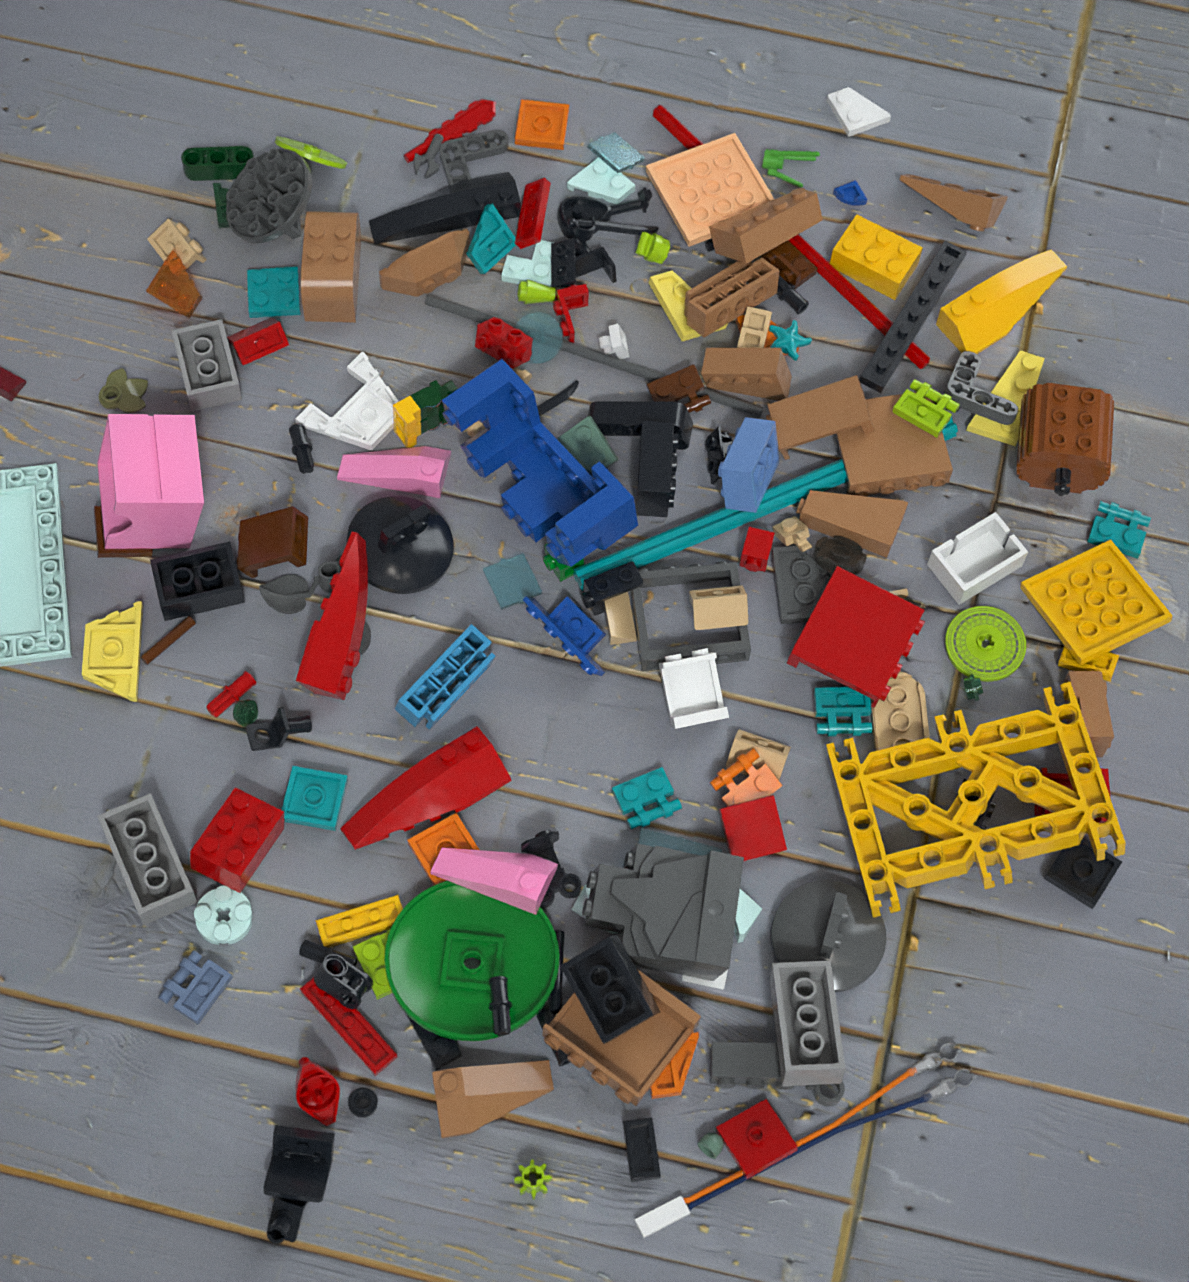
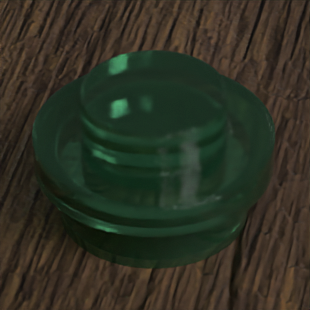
(973, 687)
(245, 712)

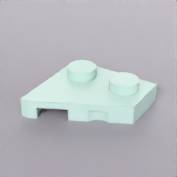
(602, 182)

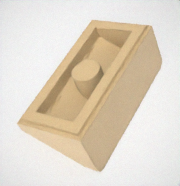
(619, 620)

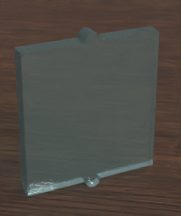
(616, 152)
(512, 581)

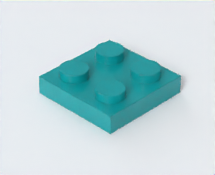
(273, 292)
(314, 798)

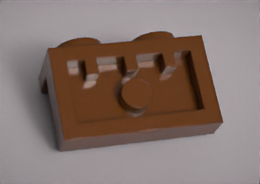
(791, 264)

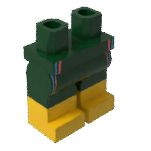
(421, 412)

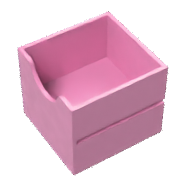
(149, 481)

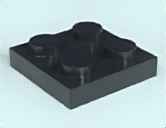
(1081, 874)

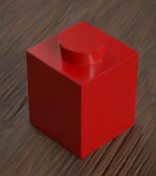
(756, 549)

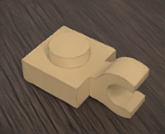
(793, 532)

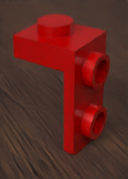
(568, 299)

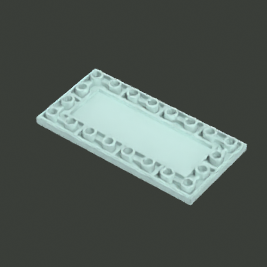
(32, 567)

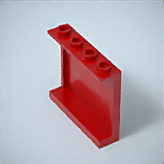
(858, 635)

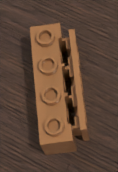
(762, 285)

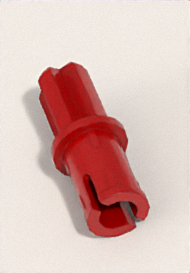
(231, 694)

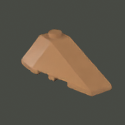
(485, 1093)

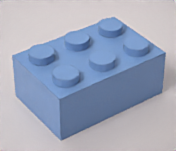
(749, 464)

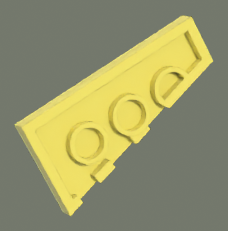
(1015, 382)

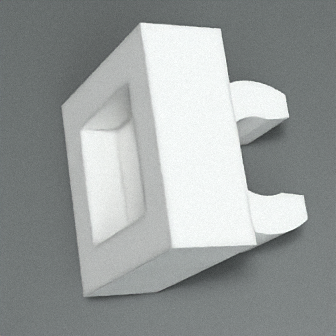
(615, 342)

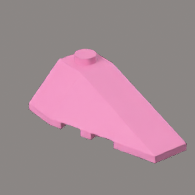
(405, 469)
(505, 876)

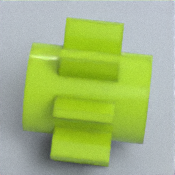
(539, 1173)

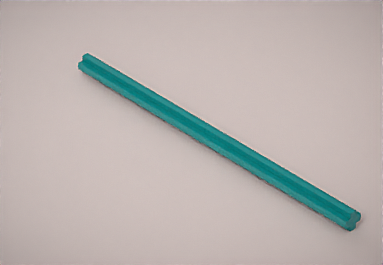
(723, 519)

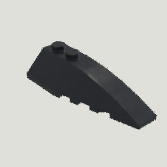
(449, 209)

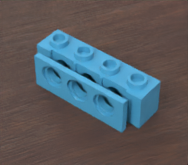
(442, 674)

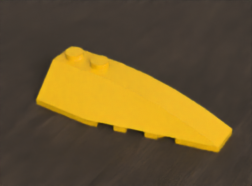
(998, 303)

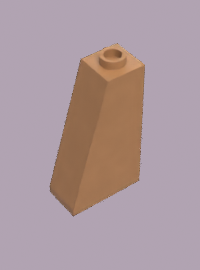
(863, 519)

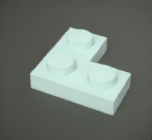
(537, 269)

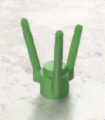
(775, 160)

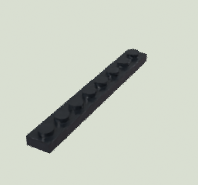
(912, 317)

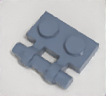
(201, 992)

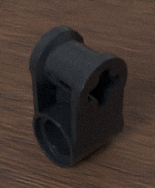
(341, 980)

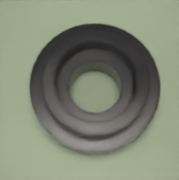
(362, 1093)

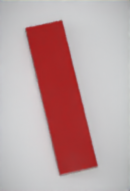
(351, 1028)

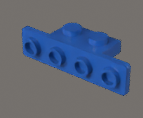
(573, 628)

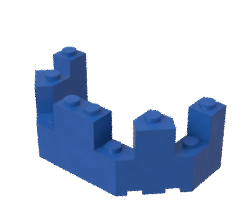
(552, 488)

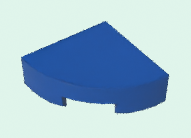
(850, 194)

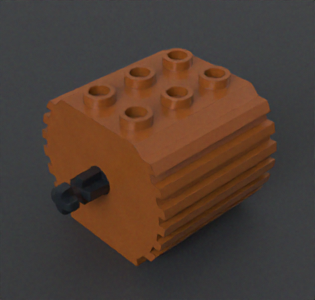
(1065, 438)

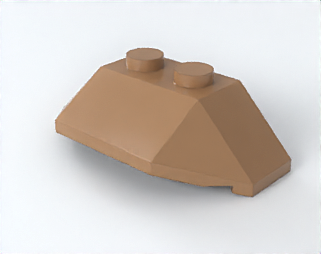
(428, 265)

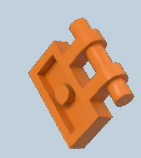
(757, 785)

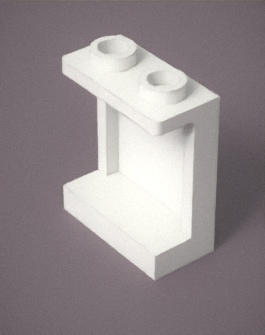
(692, 689)

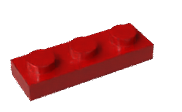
(532, 213)

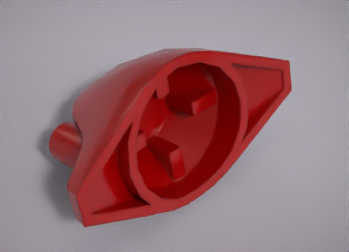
(317, 1091)

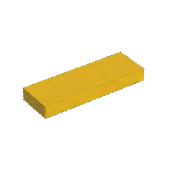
(359, 921)

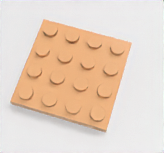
(708, 186)

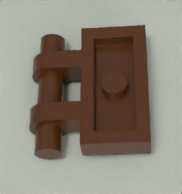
(679, 386)

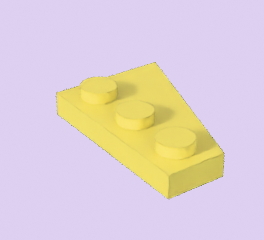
(671, 294)

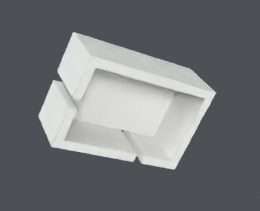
(977, 558)

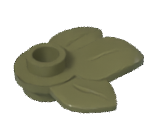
(127, 392)

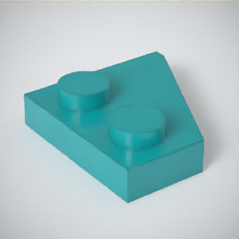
(490, 241)

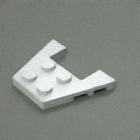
(364, 418)

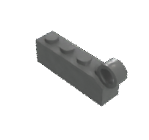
(756, 1066)

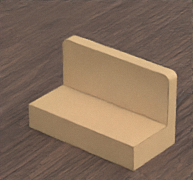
(719, 607)
(770, 752)

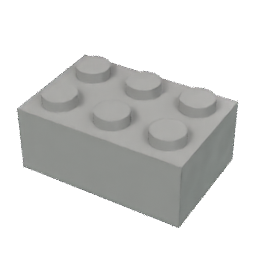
(206, 365)

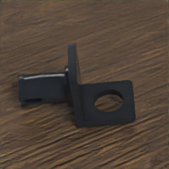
(589, 261)
(278, 730)
(285, 1220)

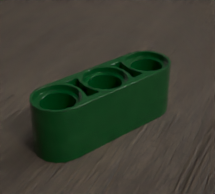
(215, 162)

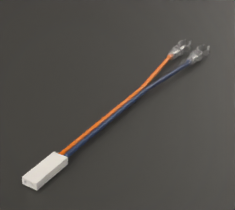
(677, 1208)

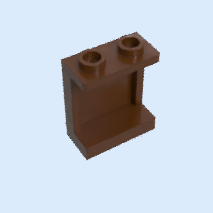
(272, 540)

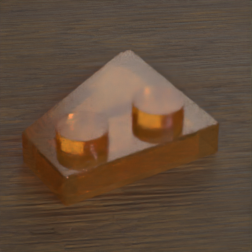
(175, 286)

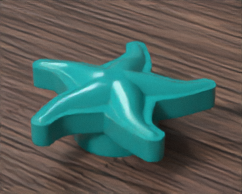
(789, 339)

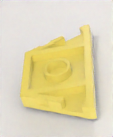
(113, 651)

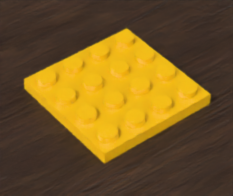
(1096, 602)

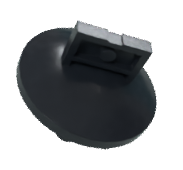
(405, 544)

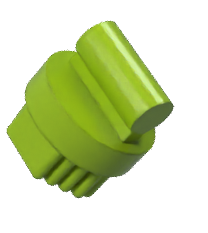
(653, 247)

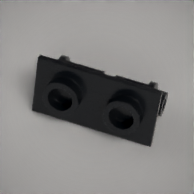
(563, 263)
(717, 446)

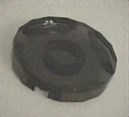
(839, 552)

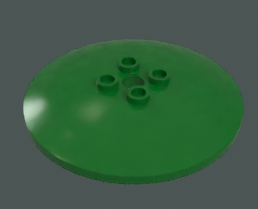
(444, 930)

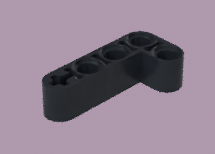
(626, 418)

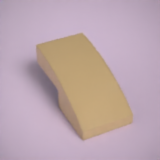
(754, 328)

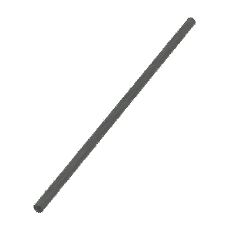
(599, 357)

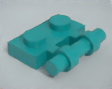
(1126, 538)
(841, 702)
(643, 791)

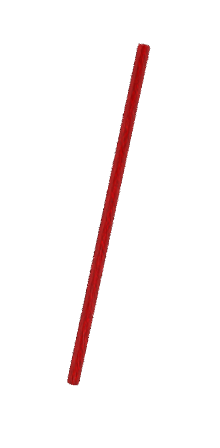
(825, 269)

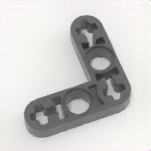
(462, 154)
(965, 394)

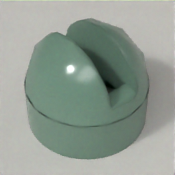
(711, 1145)

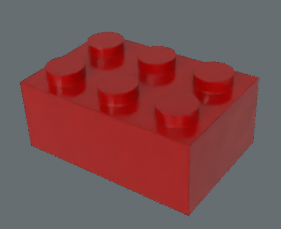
(237, 840)

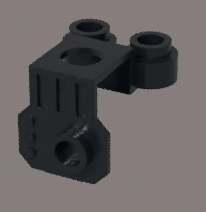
(542, 847)

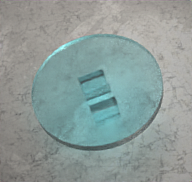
(545, 333)

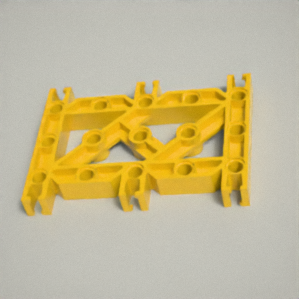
(985, 757)

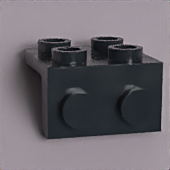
(299, 1164)

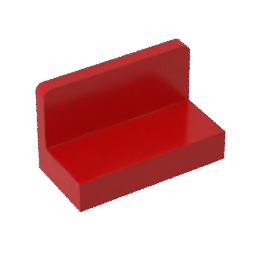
(258, 340)

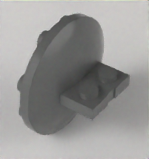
(269, 196)
(830, 923)

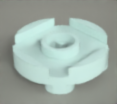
(219, 900)

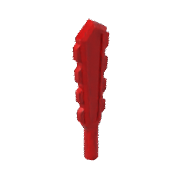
(464, 122)

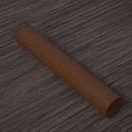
(168, 640)

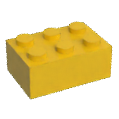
(876, 257)

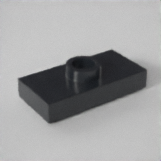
(641, 1149)

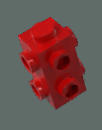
(503, 342)

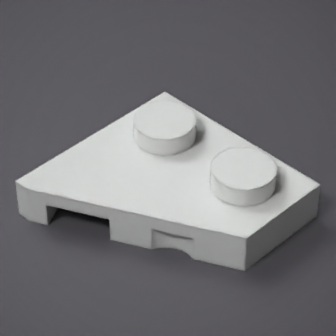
(855, 111)

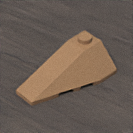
(972, 206)

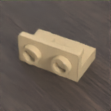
(175, 237)

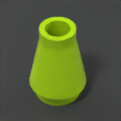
(535, 292)

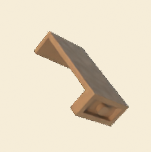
(820, 413)

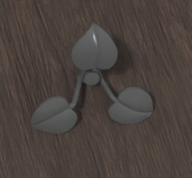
(289, 593)

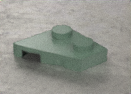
(588, 444)

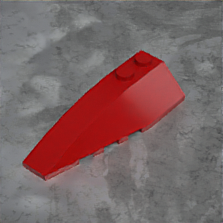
(337, 637)
(436, 785)

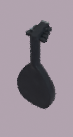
(586, 208)

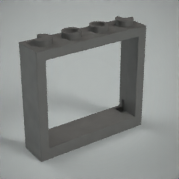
(726, 651)

